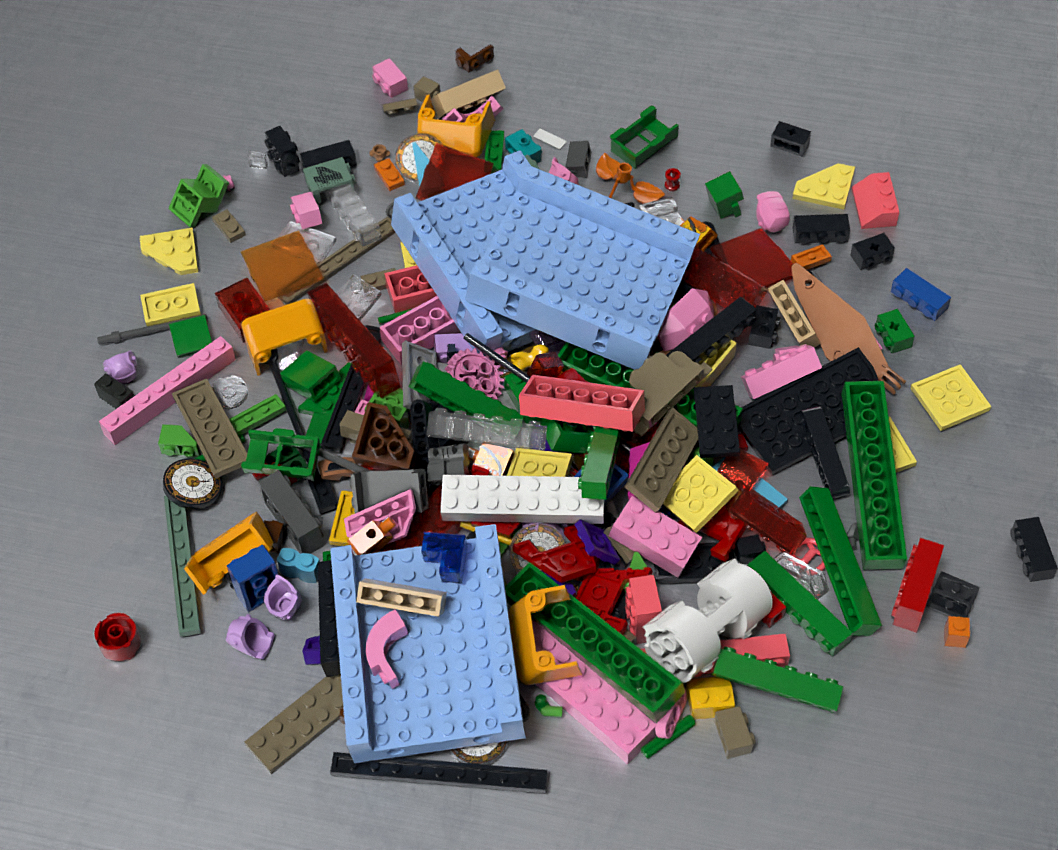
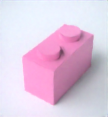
(389, 78)
(305, 210)

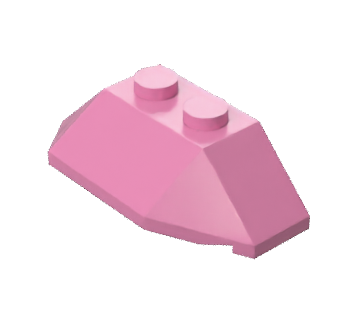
(685, 318)
(399, 508)

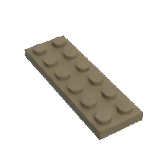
(210, 428)
(663, 460)
(298, 724)

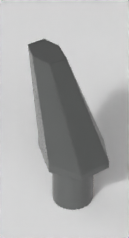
(852, 535)

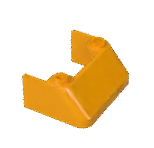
(465, 137)
(280, 328)
(210, 562)
(538, 666)

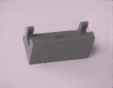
(579, 158)

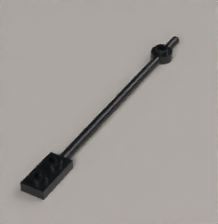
(319, 487)

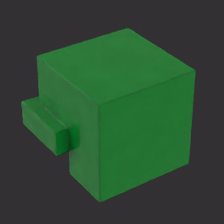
(724, 195)

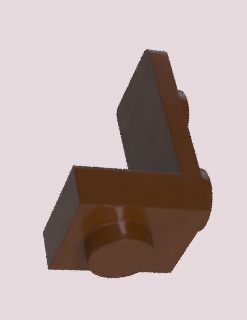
(472, 62)

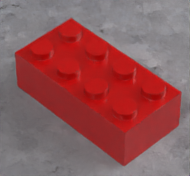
(916, 584)

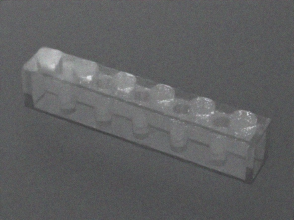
(355, 214)
(486, 430)

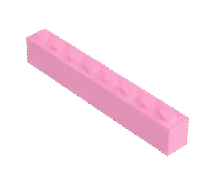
(159, 396)

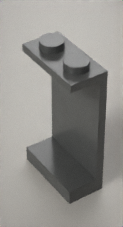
(379, 485)

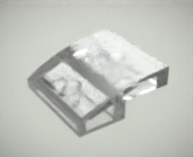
(664, 209)

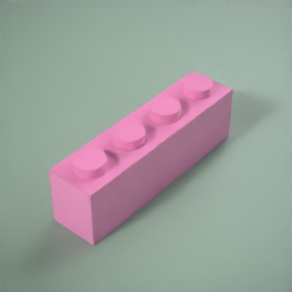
(781, 371)

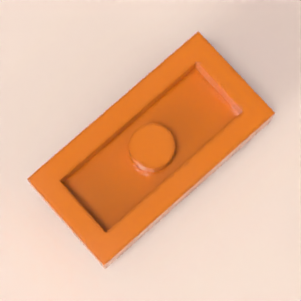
(389, 174)
(812, 257)

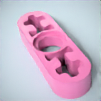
(668, 722)

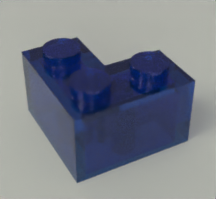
(449, 551)

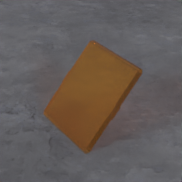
(281, 266)

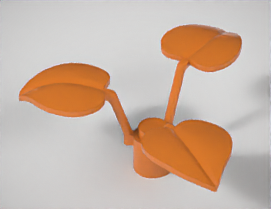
(610, 168)

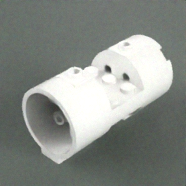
(729, 604)

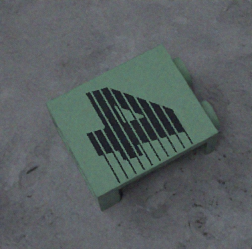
(327, 176)

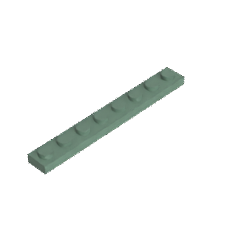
(180, 554)

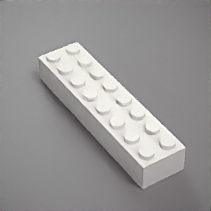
(517, 500)

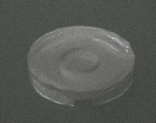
(230, 391)

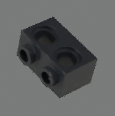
(762, 331)

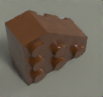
(382, 442)

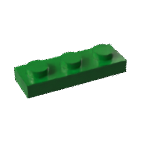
(494, 149)

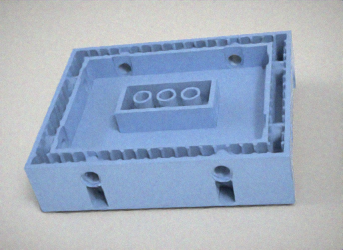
(449, 237)
(583, 268)
(450, 668)

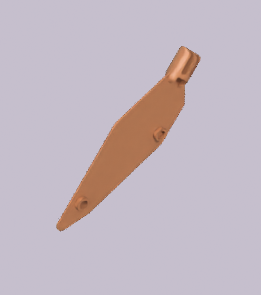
(840, 326)

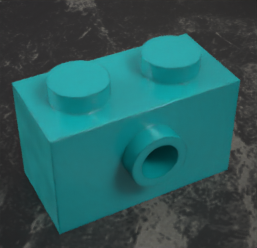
(523, 142)

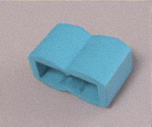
(298, 565)

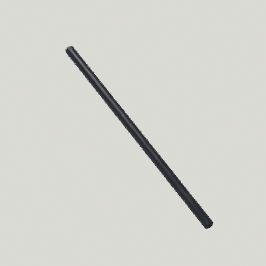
(516, 371)

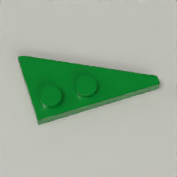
(327, 401)

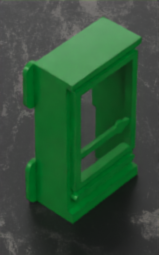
(653, 126)
(259, 446)

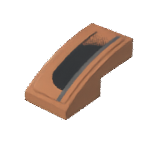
(333, 471)

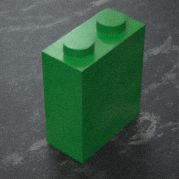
(310, 376)

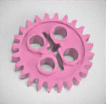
(474, 376)

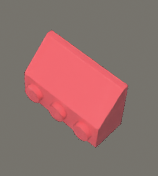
(876, 201)

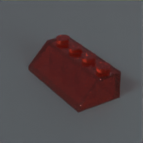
(766, 518)

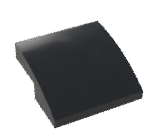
(952, 596)

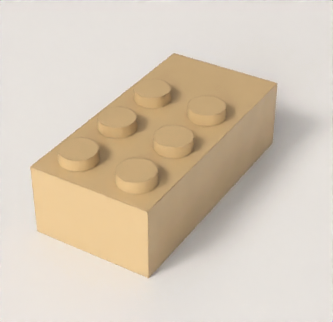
(468, 94)

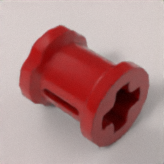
(672, 179)

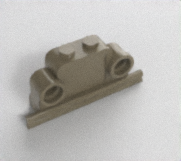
(665, 384)

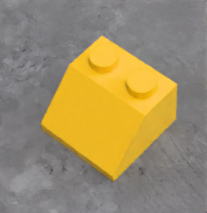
(709, 696)

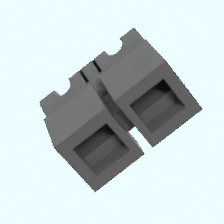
(447, 461)

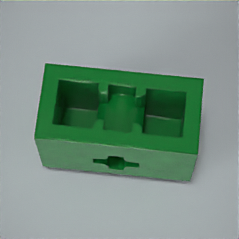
(894, 331)

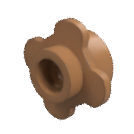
(379, 152)

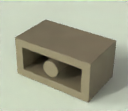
(733, 732)

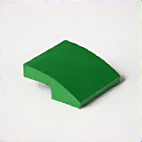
(190, 335)

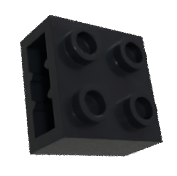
(282, 151)

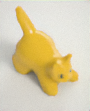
(524, 360)

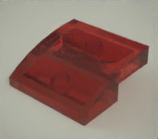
(744, 467)

